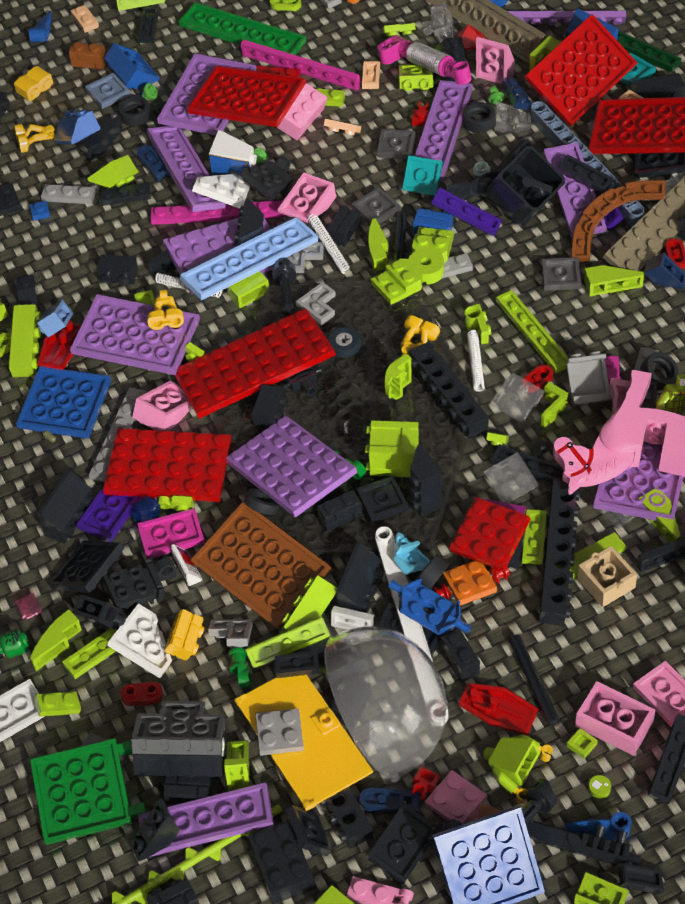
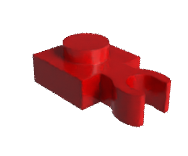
(420, 115)
(425, 782)

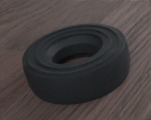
(260, 502)

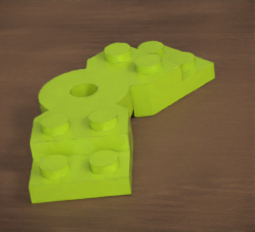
(425, 264)

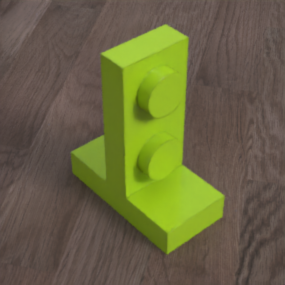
(237, 765)

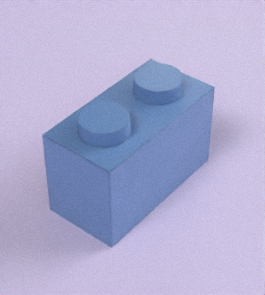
(55, 318)

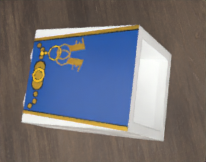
(230, 155)

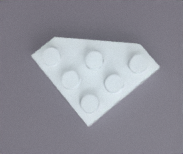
(224, 188)
(142, 641)

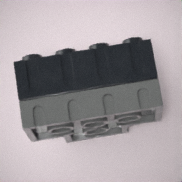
(179, 741)

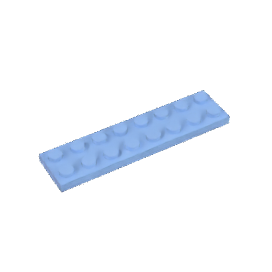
(248, 258)

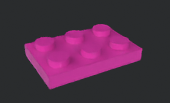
(177, 529)

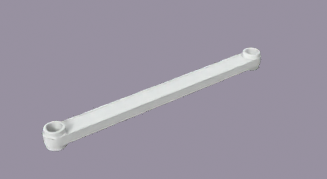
(393, 572)

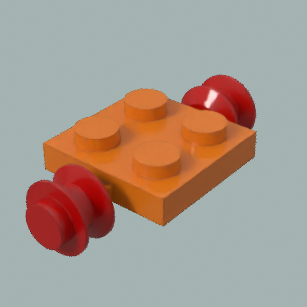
(470, 582)

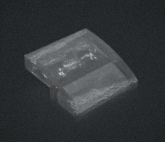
(511, 119)
(517, 397)

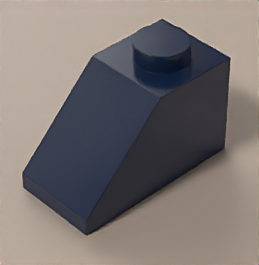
(665, 272)

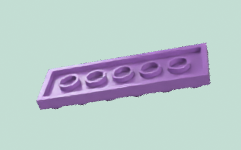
(573, 195)
(219, 816)

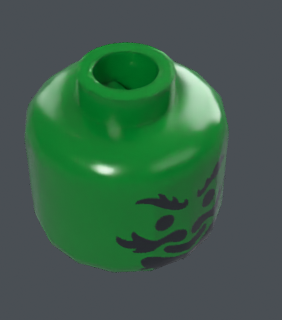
(13, 643)

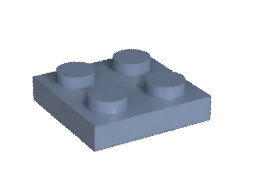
(107, 90)

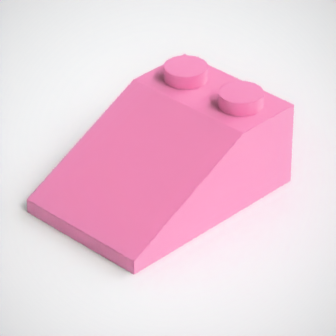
(493, 60)
(308, 197)
(162, 407)

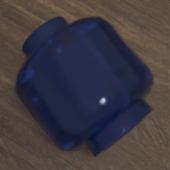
(145, 509)

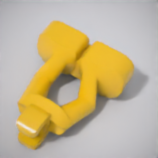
(24, 142)
(158, 319)
(416, 326)

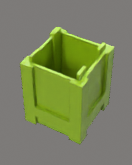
(391, 447)

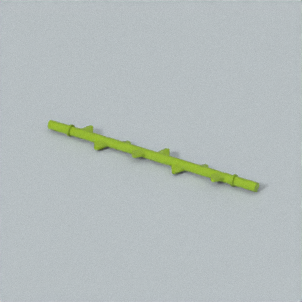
(177, 872)

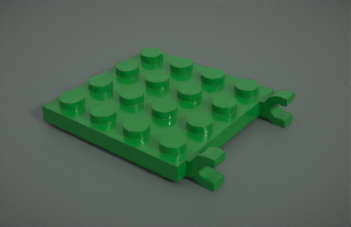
(83, 791)

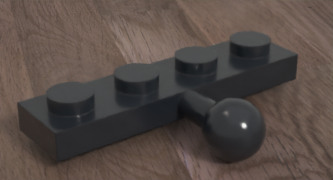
(539, 468)
(670, 763)

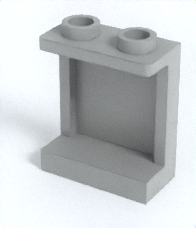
(588, 379)

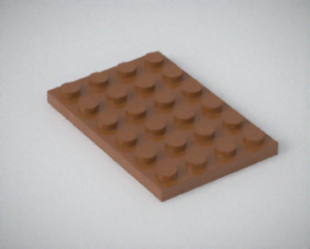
(259, 564)

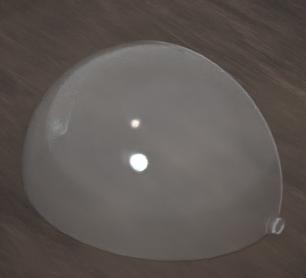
(386, 696)

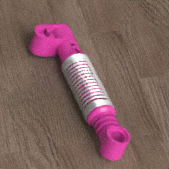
(425, 57)

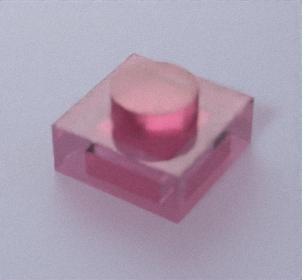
(28, 606)

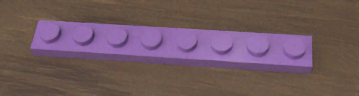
(565, 17)

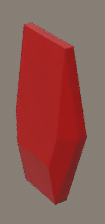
(57, 347)
(499, 707)

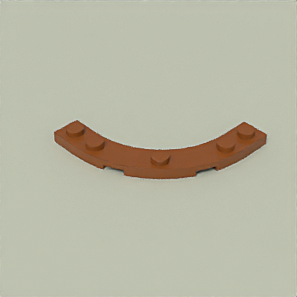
(606, 203)

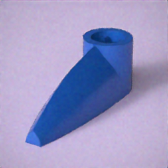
(41, 30)
(610, 824)

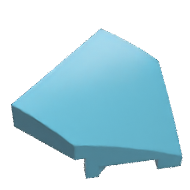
(408, 556)

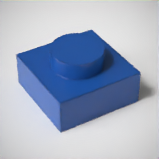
(40, 210)

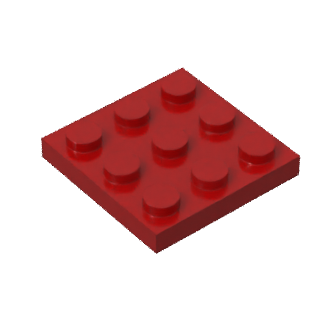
(490, 534)

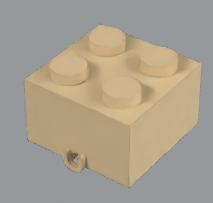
(607, 576)

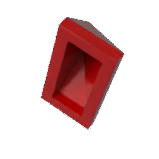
(469, 37)

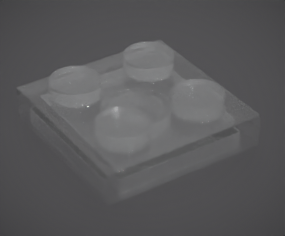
(510, 478)

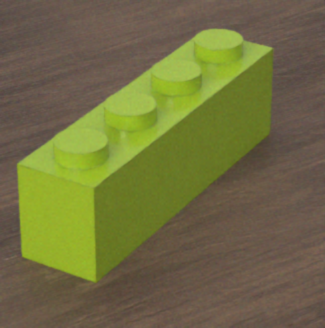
(24, 341)

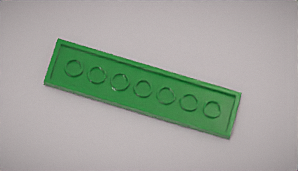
(238, 28)

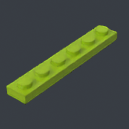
(533, 331)

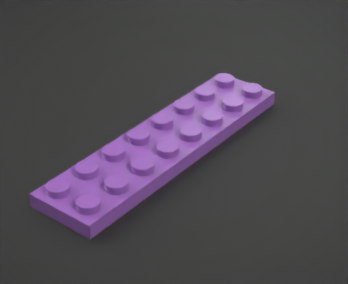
(444, 123)
(182, 165)

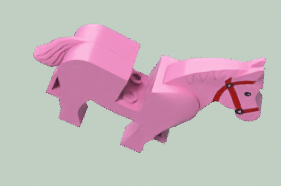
(623, 438)

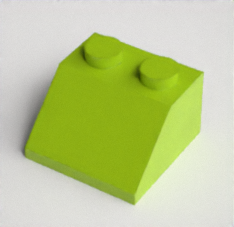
(115, 173)

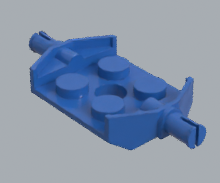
(416, 597)

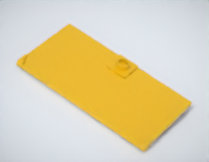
(329, 755)

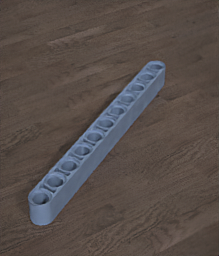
(561, 135)

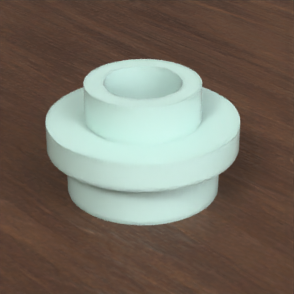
(481, 168)

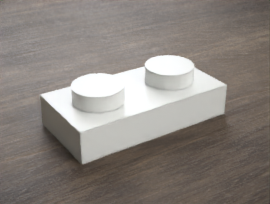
(349, 619)

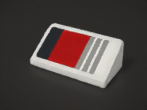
(185, 565)

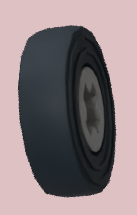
(352, 343)

